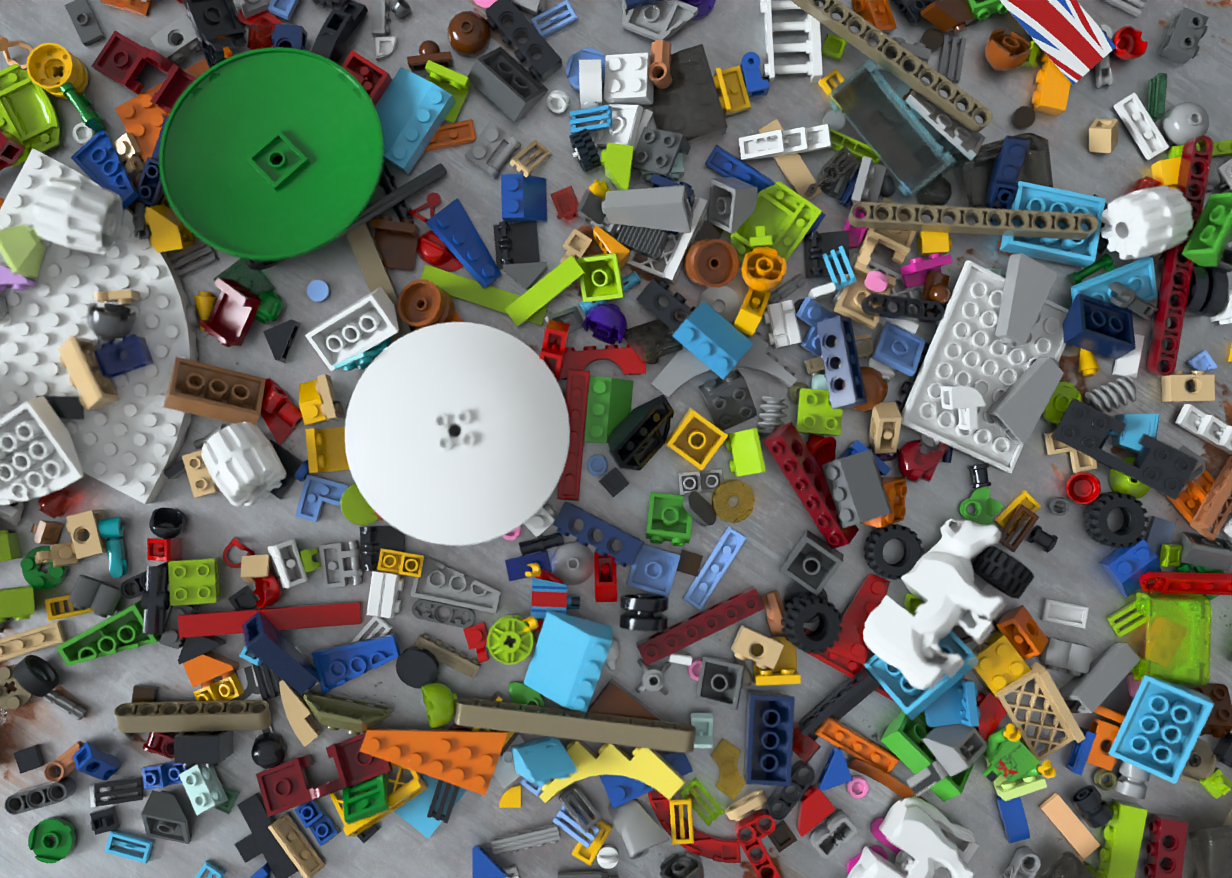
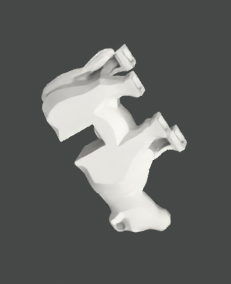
(947, 587)
(927, 842)

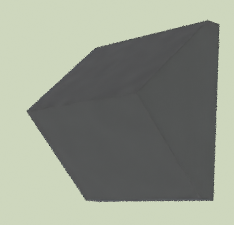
(1206, 553)
(720, 682)

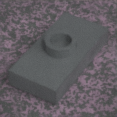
(84, 21)

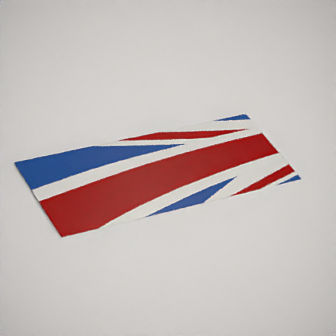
(1063, 33)

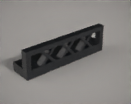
(840, 701)

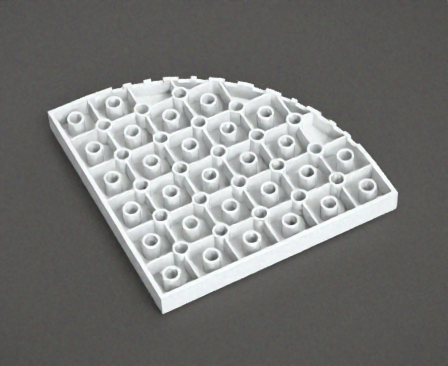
(136, 436)

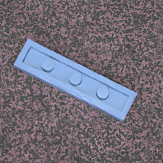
(714, 568)

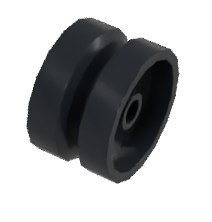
(1207, 291)
(644, 612)

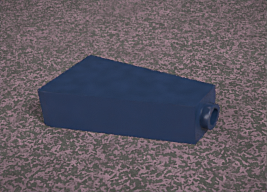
(278, 653)

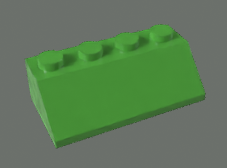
(905, 741)

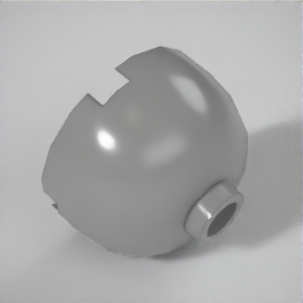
(1184, 123)

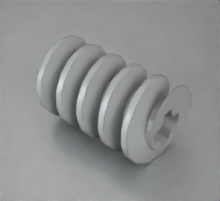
(1112, 394)
(772, 416)

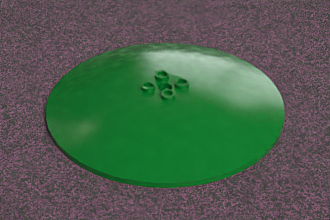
(262, 107)

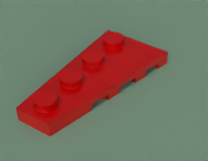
(851, 640)

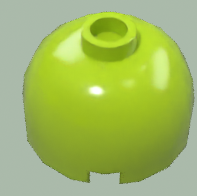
(439, 704)

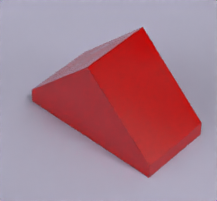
(164, 549)

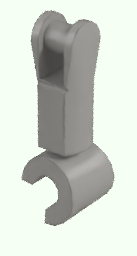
(1104, 65)

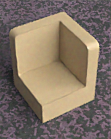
(1103, 135)
(254, 567)

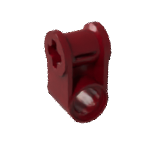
(161, 743)

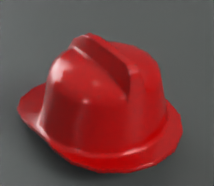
(436, 253)
(822, 448)

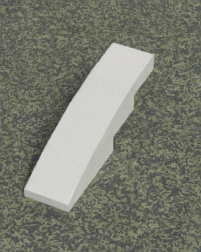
(785, 142)
(1206, 427)

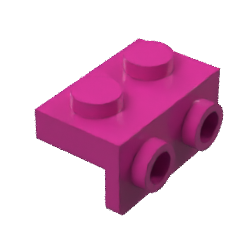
(916, 271)

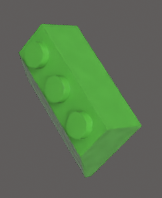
(1211, 231)
(606, 407)

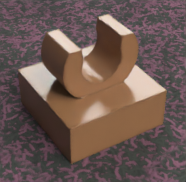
(46, 532)

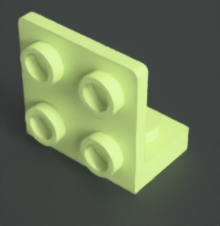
(1010, 790)

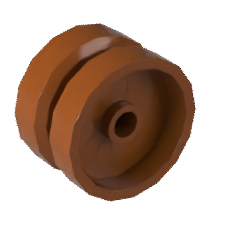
(711, 263)
(424, 304)

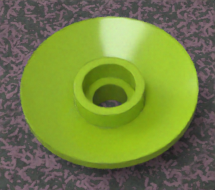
(1122, 484)

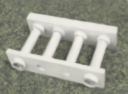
(811, 46)

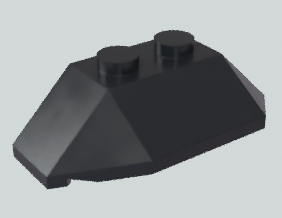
(641, 434)

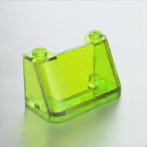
(1175, 638)

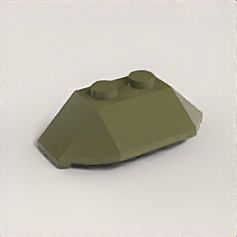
(345, 712)

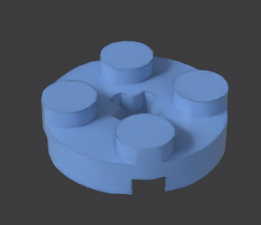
(572, 66)

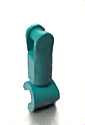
(111, 530)

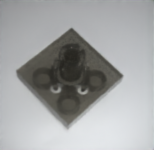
(652, 341)

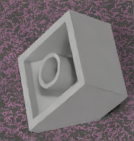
(730, 203)

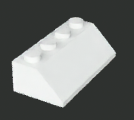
(355, 328)

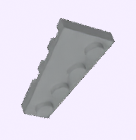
(961, 137)
(451, 587)

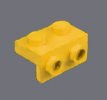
(731, 90)

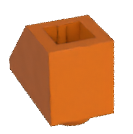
(207, 667)

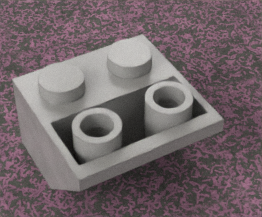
(955, 746)

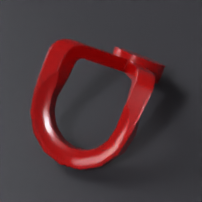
(433, 200)
(240, 545)

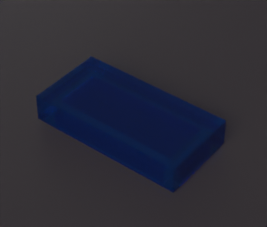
(518, 566)

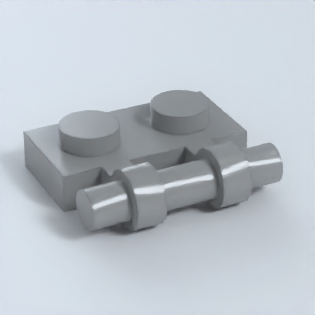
(333, 564)

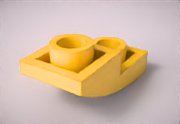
(400, 562)
(221, 690)

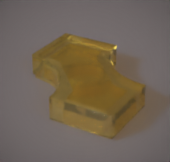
(729, 779)

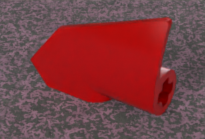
(279, 412)

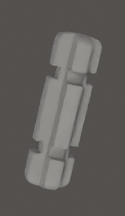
(786, 289)
(65, 705)

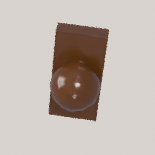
(429, 51)
(936, 288)

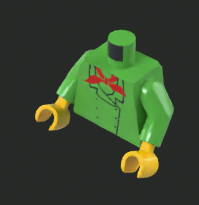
(1012, 758)

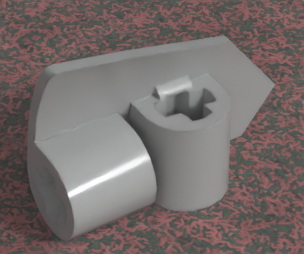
(636, 828)

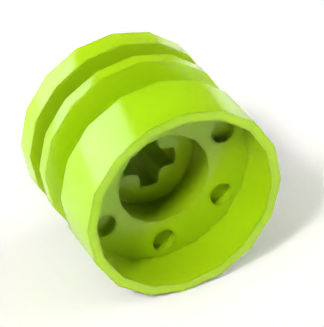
(505, 652)

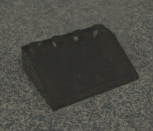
(691, 100)

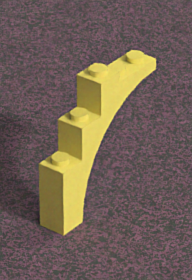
(613, 760)

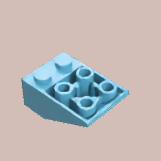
(542, 760)

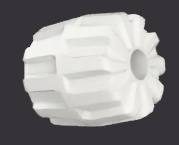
(78, 215)
(1146, 222)
(243, 463)

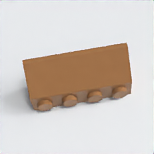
(214, 392)

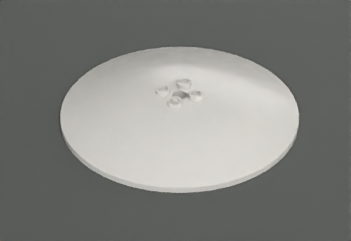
(465, 484)

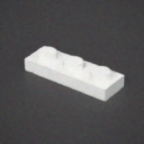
(1141, 126)

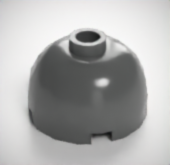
(110, 321)
(682, 867)

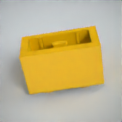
(167, 229)

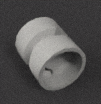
(1132, 781)

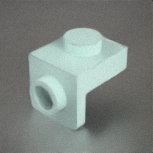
(704, 729)

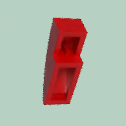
(554, 346)

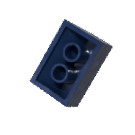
(1099, 327)

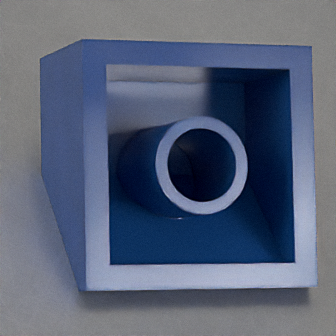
(523, 198)
(1129, 564)

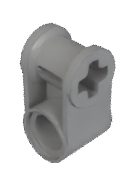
(1018, 869)

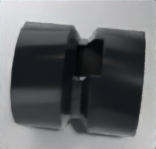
(1093, 809)

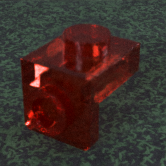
(260, 34)
(565, 203)
(804, 746)

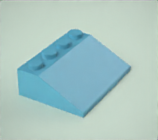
(410, 117)
(1048, 199)
(568, 659)
(913, 699)
(1161, 727)

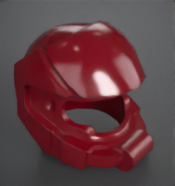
(916, 465)

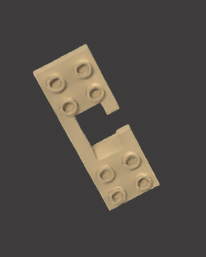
(852, 295)

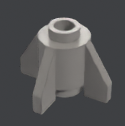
(653, 671)

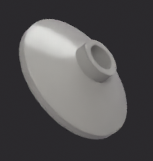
(577, 552)

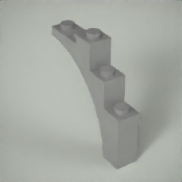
(687, 366)

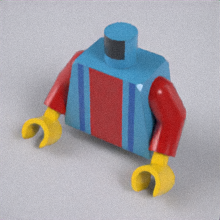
(547, 594)

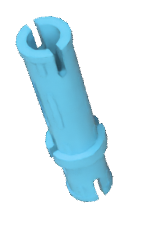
(631, 279)

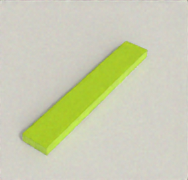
(474, 293)

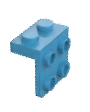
(955, 706)

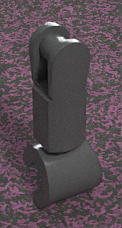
(1127, 298)

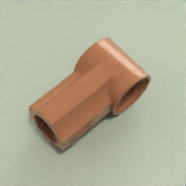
(660, 63)
(774, 610)
(65, 762)

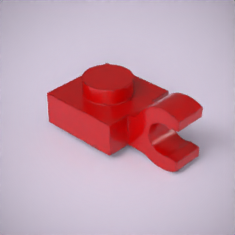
(477, 638)

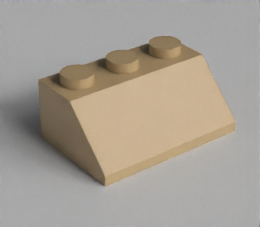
(86, 376)

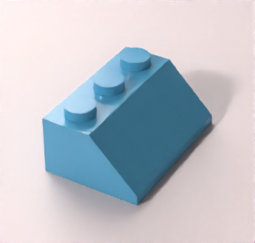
(713, 339)

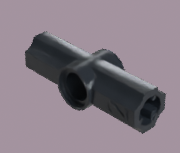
(155, 600)

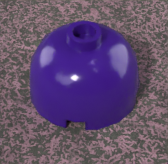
(606, 322)

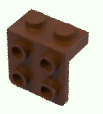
(396, 242)
(1220, 717)

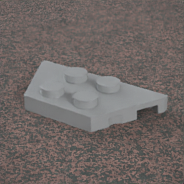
(658, 19)

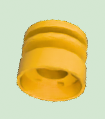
(49, 63)

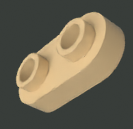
(738, 809)

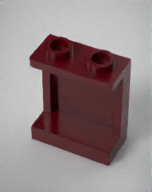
(232, 313)

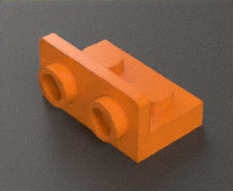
(877, 13)

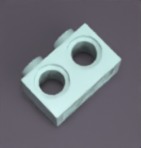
(203, 788)

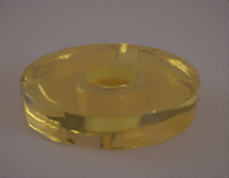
(724, 493)

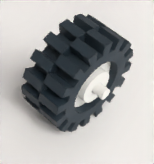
(585, 150)

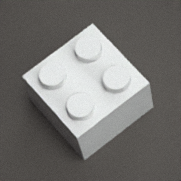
(628, 79)

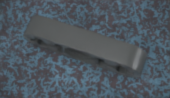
(429, 604)

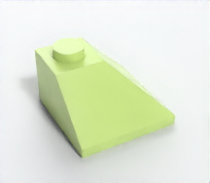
(22, 250)

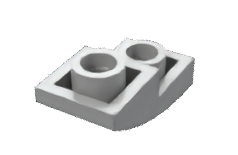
(700, 481)

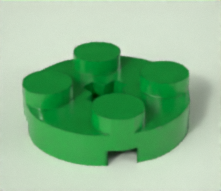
(36, 577)
(42, 847)

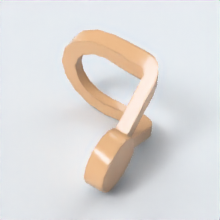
(3, 47)

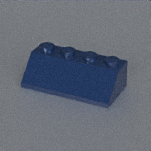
(768, 738)

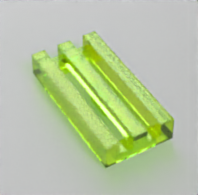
(713, 815)

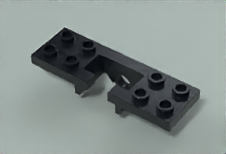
(212, 22)
(1155, 464)

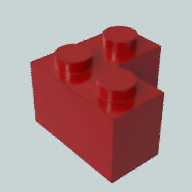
(369, 75)

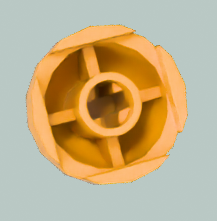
(763, 269)

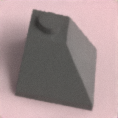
(165, 818)

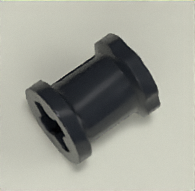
(980, 475)
(1042, 538)

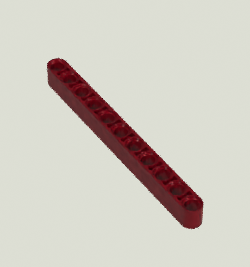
(1183, 269)

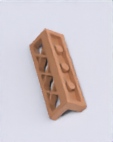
(1214, 502)

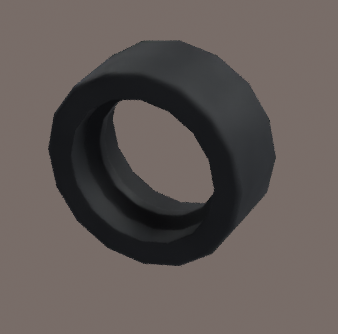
(36, 675)

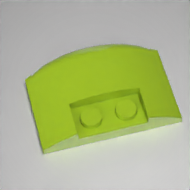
(27, 112)
(785, 218)

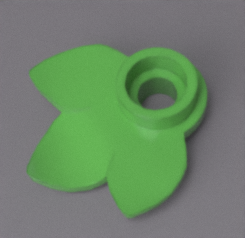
(983, 507)
(523, 694)

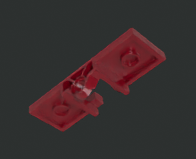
(125, 59)
(288, 786)

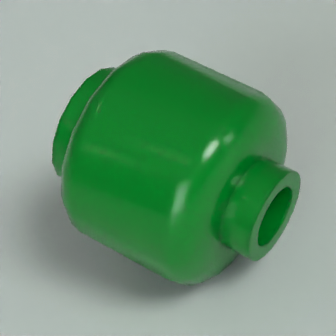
(269, 307)

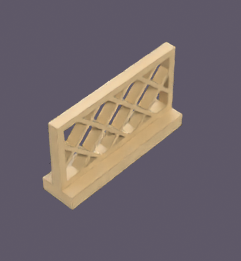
(1057, 707)

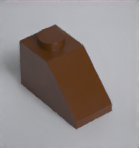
(949, 15)

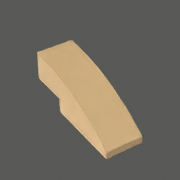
(299, 714)

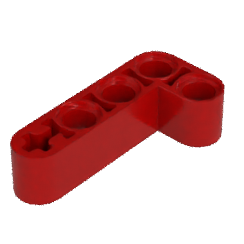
(754, 840)

